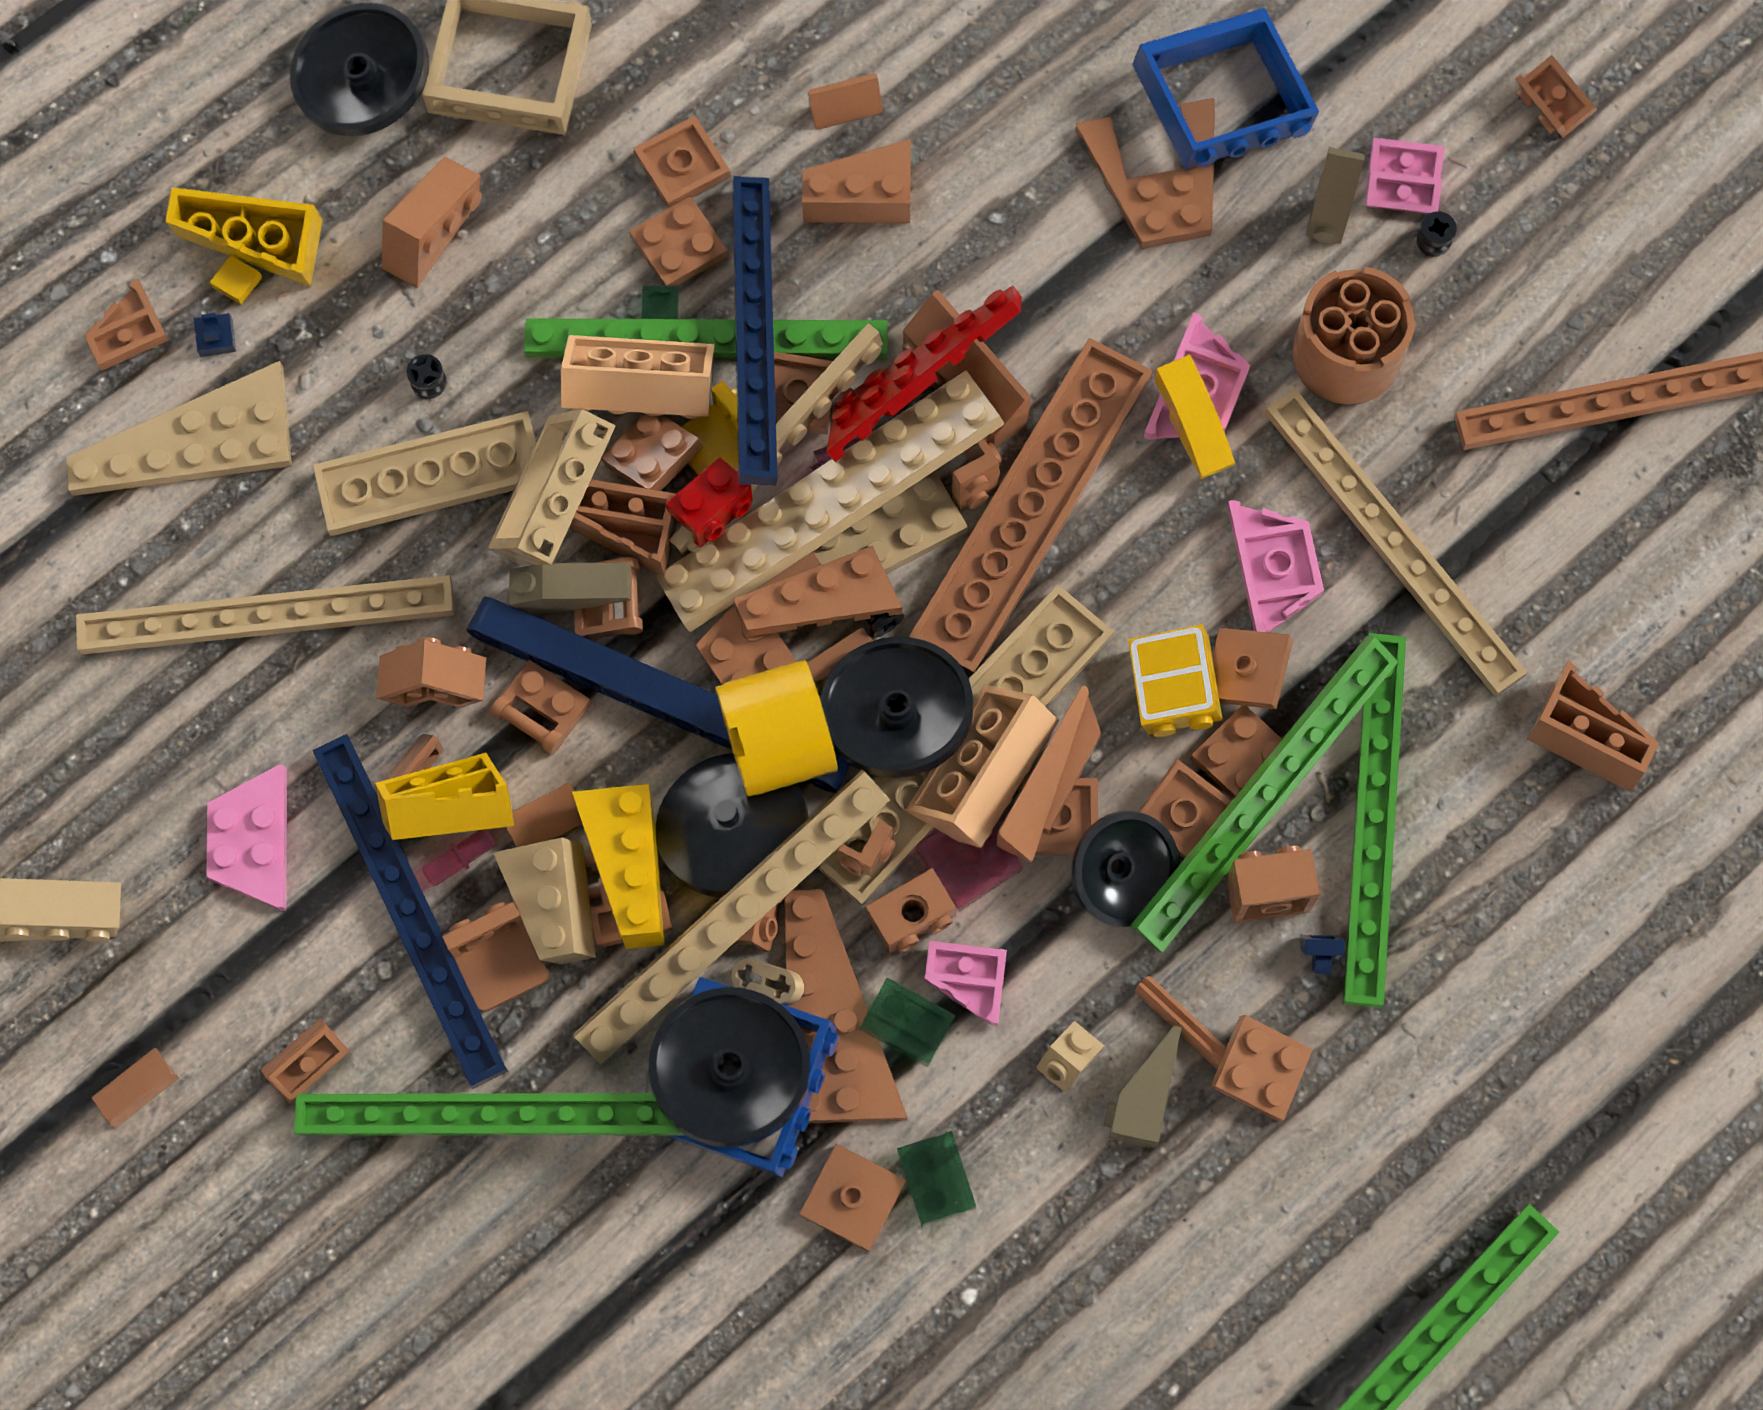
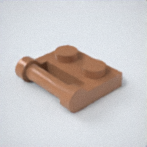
(601, 621)
(547, 697)

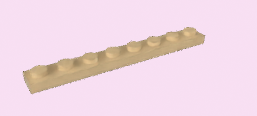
(811, 404)

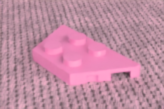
(1219, 369)
(1275, 564)
(251, 838)

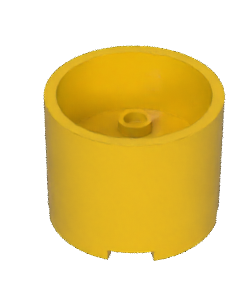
(777, 728)

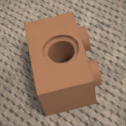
(921, 892)

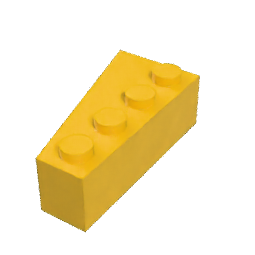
(254, 230)
(625, 850)

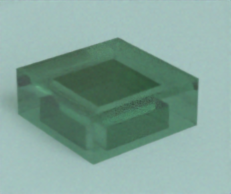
(660, 302)

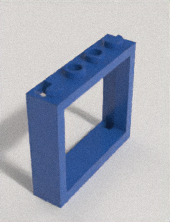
(1210, 39)
(784, 1151)

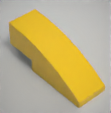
(1194, 416)

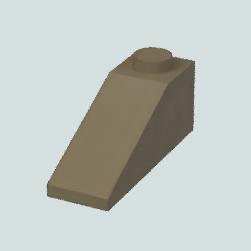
(1334, 195)
(568, 586)
(1142, 1102)

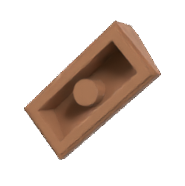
(845, 101)
(419, 756)
(546, 817)
(304, 1060)
(134, 1088)

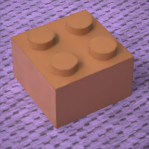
(1272, 884)

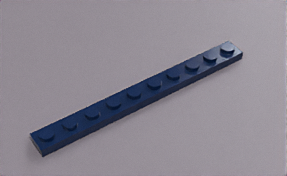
(754, 332)
(410, 913)

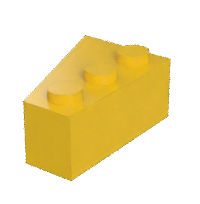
(445, 799)

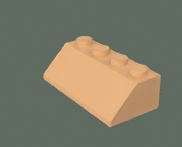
(637, 376)
(982, 776)

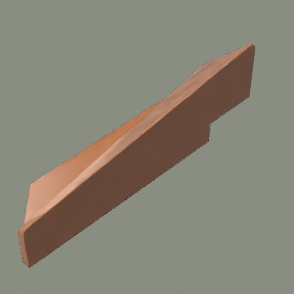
(1051, 780)

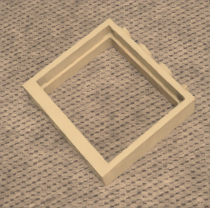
(502, 108)
(551, 487)

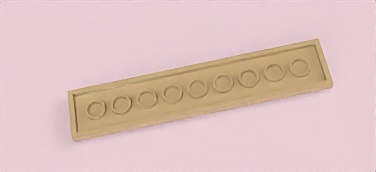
(829, 500)
(1035, 660)

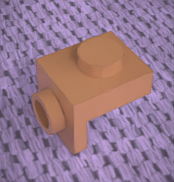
(877, 848)

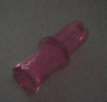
(458, 857)

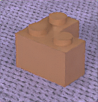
(431, 673)

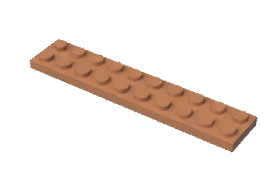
(1032, 504)

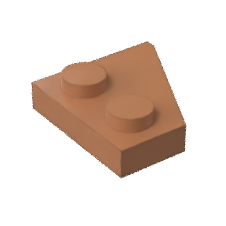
(126, 329)

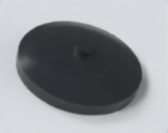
(359, 69)
(897, 706)
(717, 832)
(729, 1067)

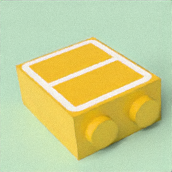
(1175, 680)

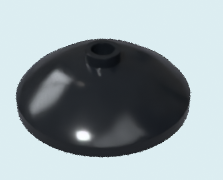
(1144, 858)

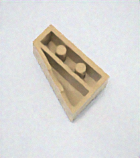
(551, 897)
(58, 910)

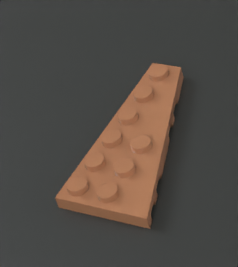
(857, 1074)

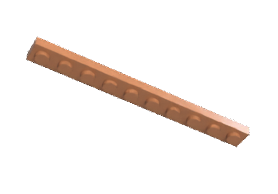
(1610, 401)

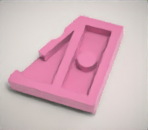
(968, 976)

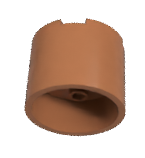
(1348, 362)

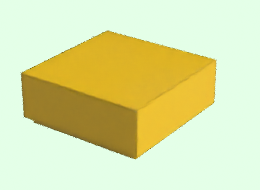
(236, 279)

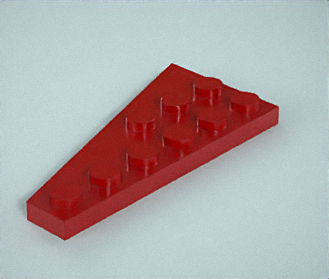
(914, 371)

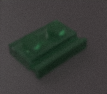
(907, 1022)
(936, 1178)

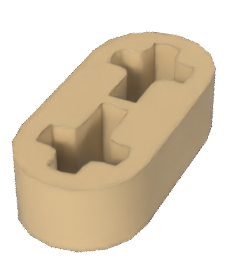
(769, 974)

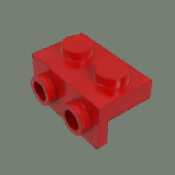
(711, 502)

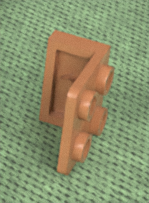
(977, 479)
(496, 956)

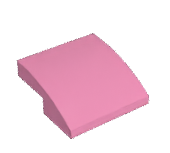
(1404, 176)

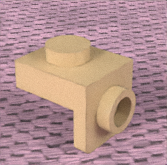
(1069, 1056)

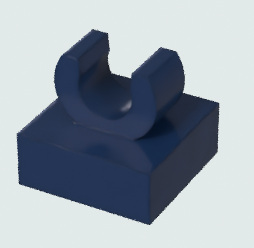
(214, 334)
(1321, 949)

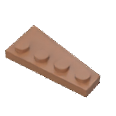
(830, 592)

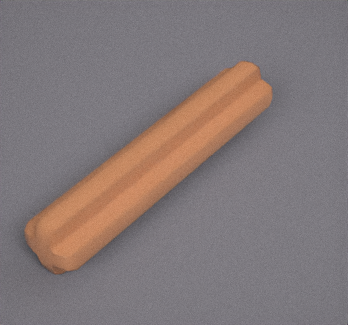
(1178, 1016)

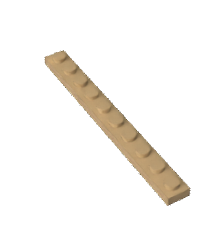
(1396, 543)
(264, 614)
(731, 917)

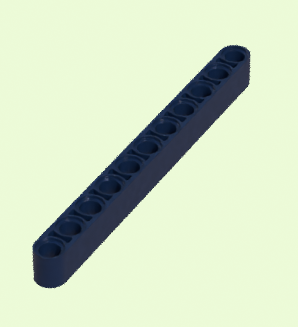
(612, 675)

